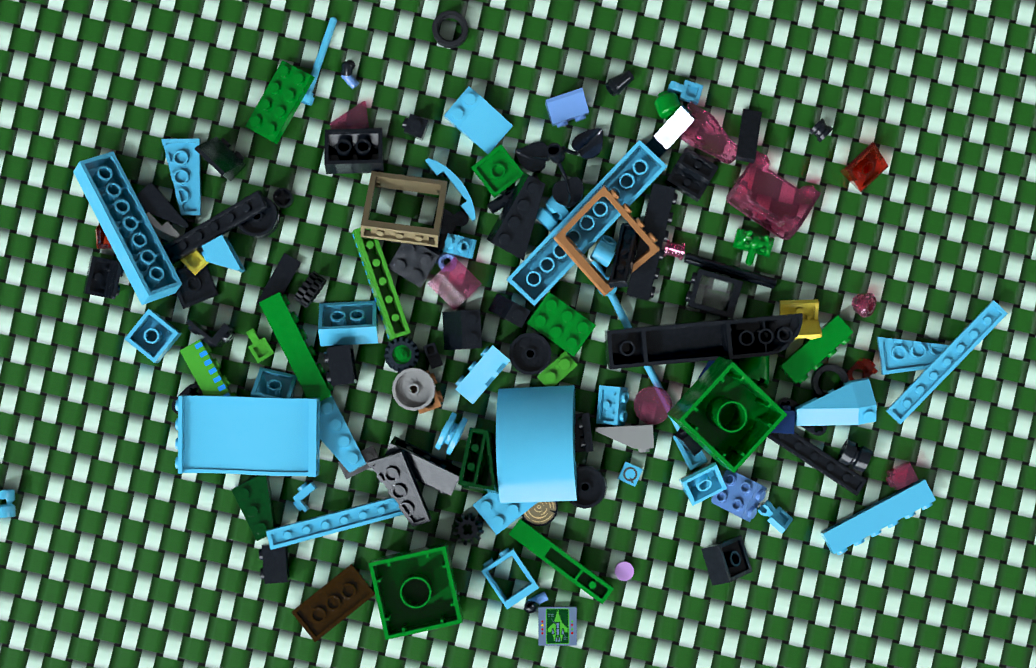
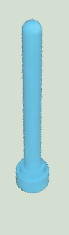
(308, 98)

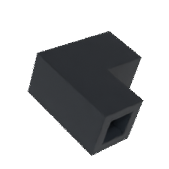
(433, 355)

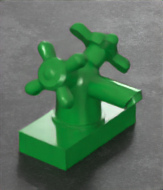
(753, 244)

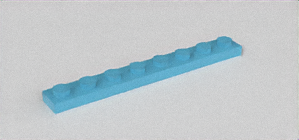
(946, 362)
(333, 522)

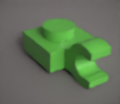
(260, 348)

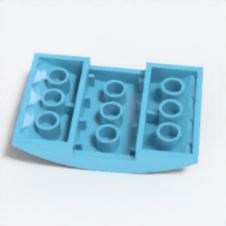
(536, 444)

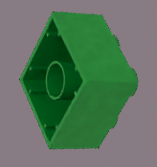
(727, 414)
(416, 591)

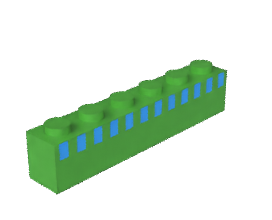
(381, 285)
(206, 369)

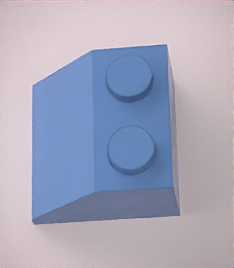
(567, 107)

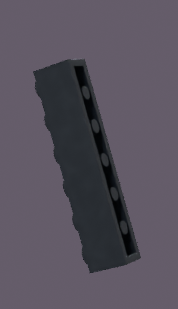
(655, 221)

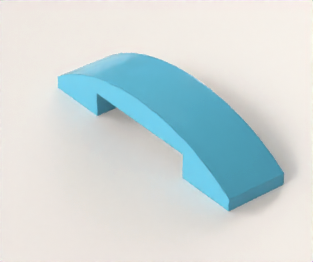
(439, 169)

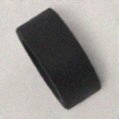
(447, 43)
(828, 367)

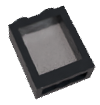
(712, 292)

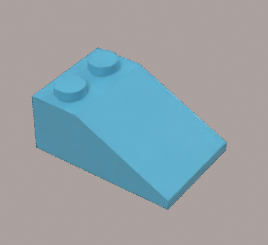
(478, 120)

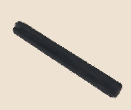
(730, 270)

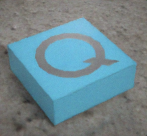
(630, 474)

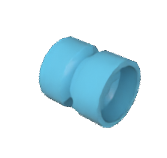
(551, 214)
(7, 509)

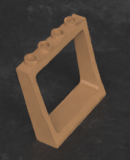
(581, 260)

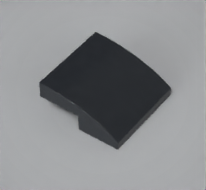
(691, 174)

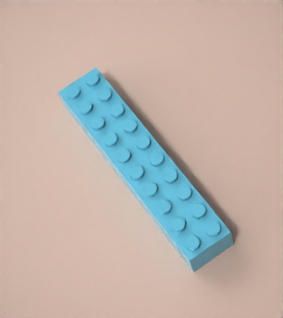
(549, 261)

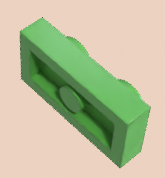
(557, 370)

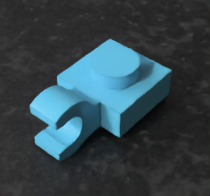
(688, 91)
(778, 516)

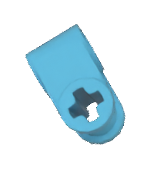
(604, 250)

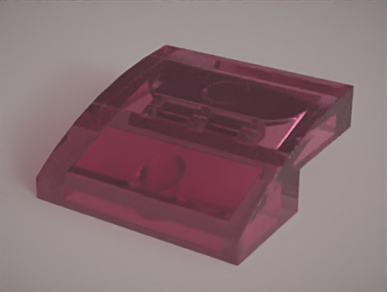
(454, 283)

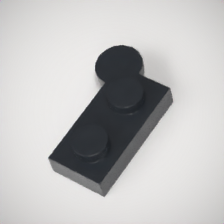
(449, 224)

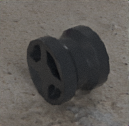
(821, 130)

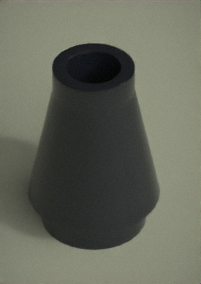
(618, 83)

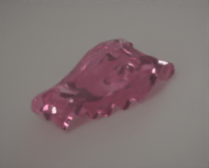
(709, 136)

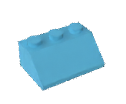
(348, 323)

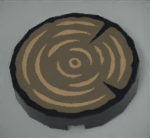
(541, 513)

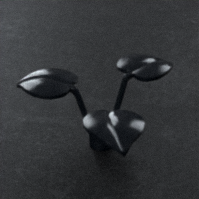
(534, 158)

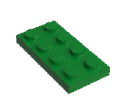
(279, 102)

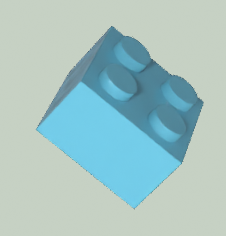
(153, 336)

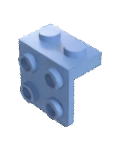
(740, 496)

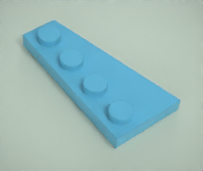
(906, 355)
(338, 437)

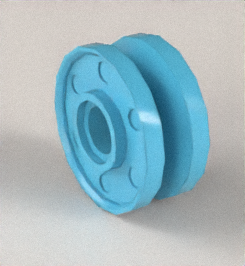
(451, 433)

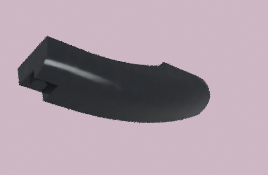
(701, 340)

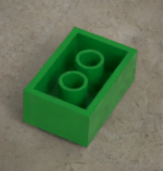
(561, 324)

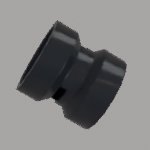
(283, 198)

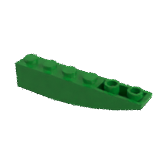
(561, 561)

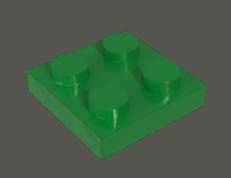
(497, 171)

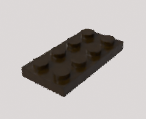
(333, 602)

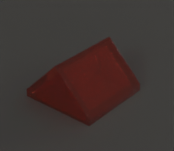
(865, 167)

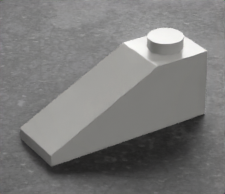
(634, 436)

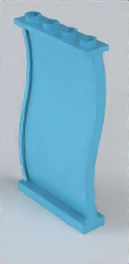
(248, 435)

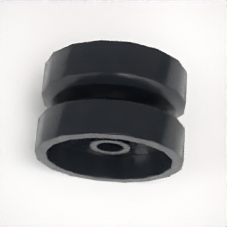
(265, 225)
(541, 351)
(597, 487)

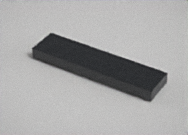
(624, 257)

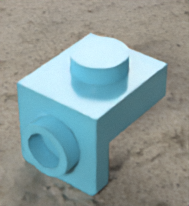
(304, 490)

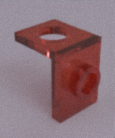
(865, 365)

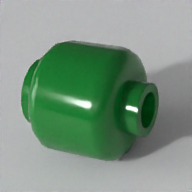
(667, 104)

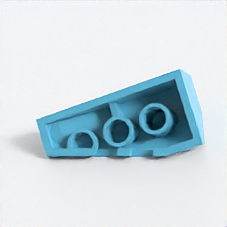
(845, 406)

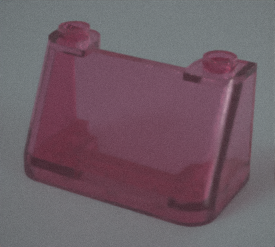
(771, 199)

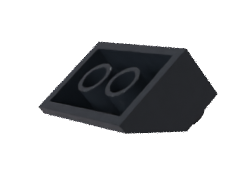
(353, 151)

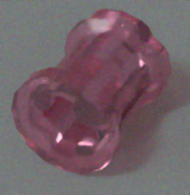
(674, 250)

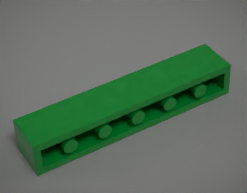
(295, 347)

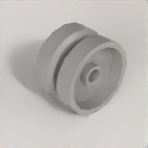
(425, 389)

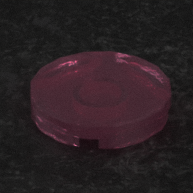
(652, 405)

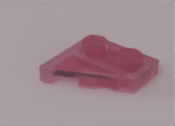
(353, 119)

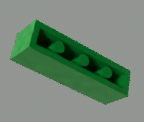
(814, 351)

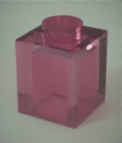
(901, 476)

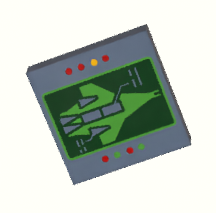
(557, 625)

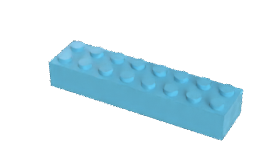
(127, 227)

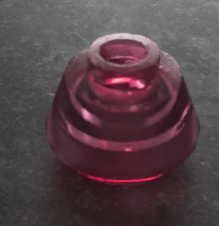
(864, 304)

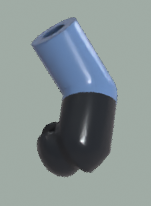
(346, 74)
(534, 602)

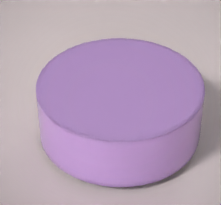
(624, 571)

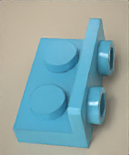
(612, 405)

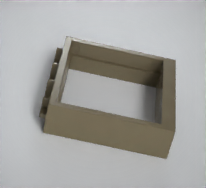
(400, 232)

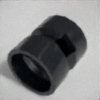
(854, 455)

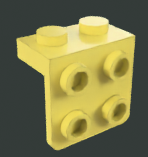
(810, 308)

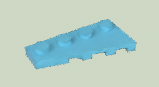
(185, 173)

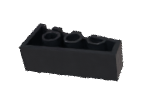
(518, 217)

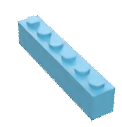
(877, 516)

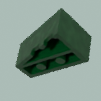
(479, 462)
(256, 504)

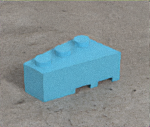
(481, 374)

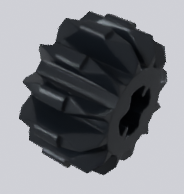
(461, 529)

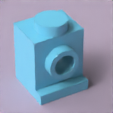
(459, 246)

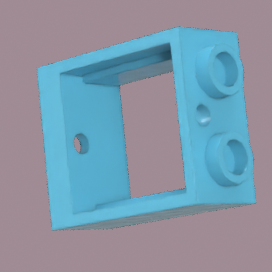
(520, 594)

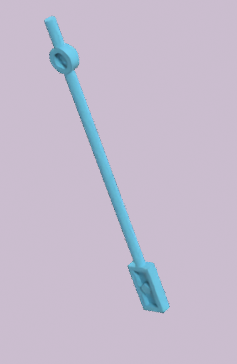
(691, 461)

